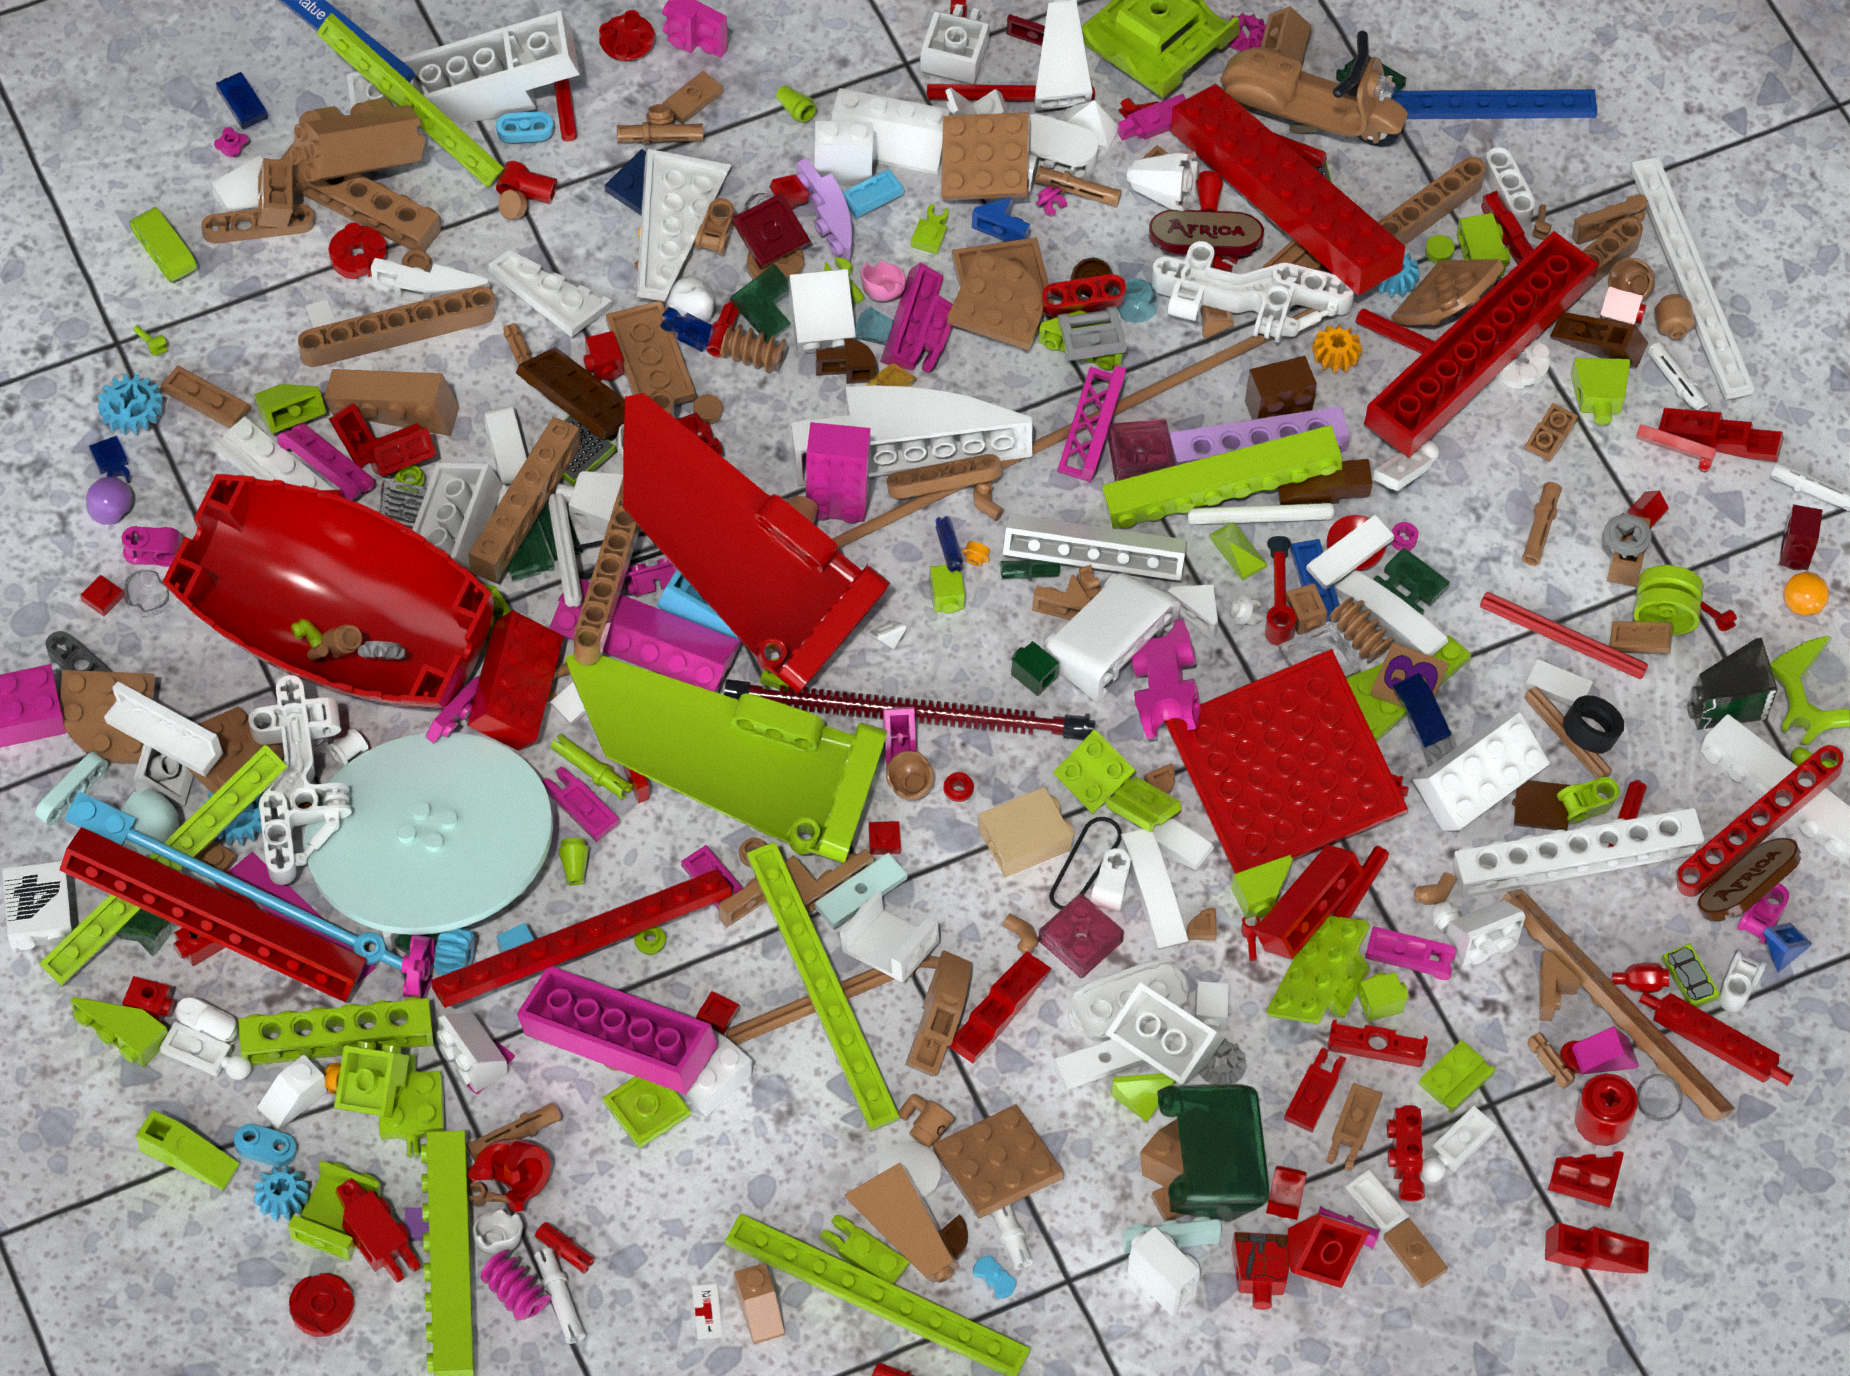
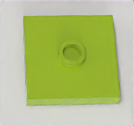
(645, 1109)

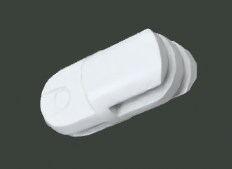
(207, 1020)

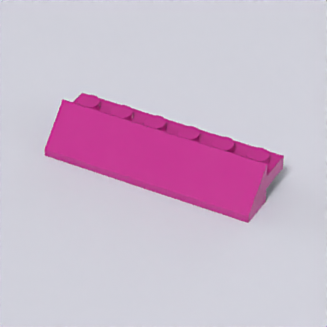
(658, 641)

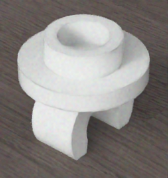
(1243, 609)

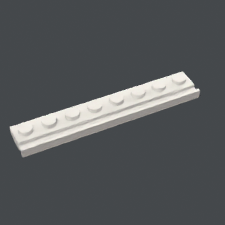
(263, 458)

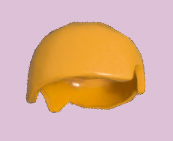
(1806, 594)

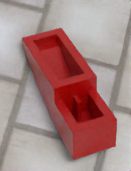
(1596, 1249)

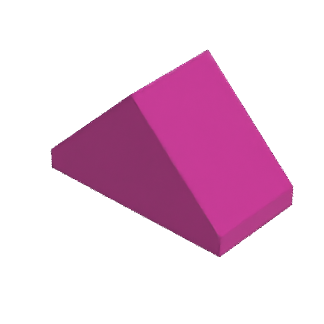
(901, 731)
(1605, 1052)

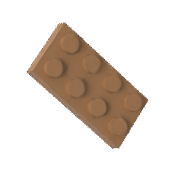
(650, 353)

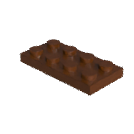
(575, 391)

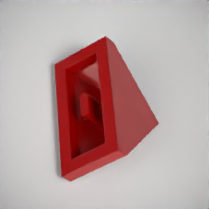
(352, 432)

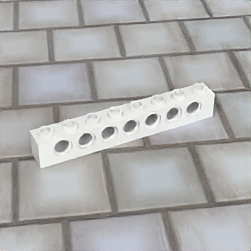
(1566, 863)

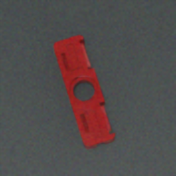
(1512, 231)
(1356, 1042)

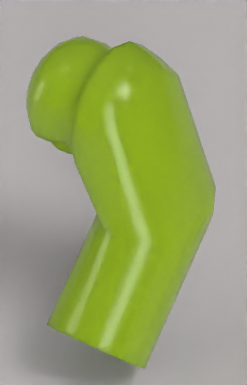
(307, 629)

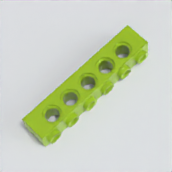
(324, 1043)

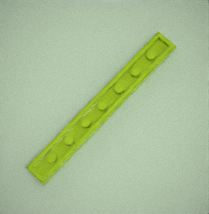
(402, 93)

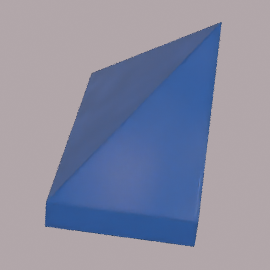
(1785, 944)

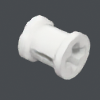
(347, 747)

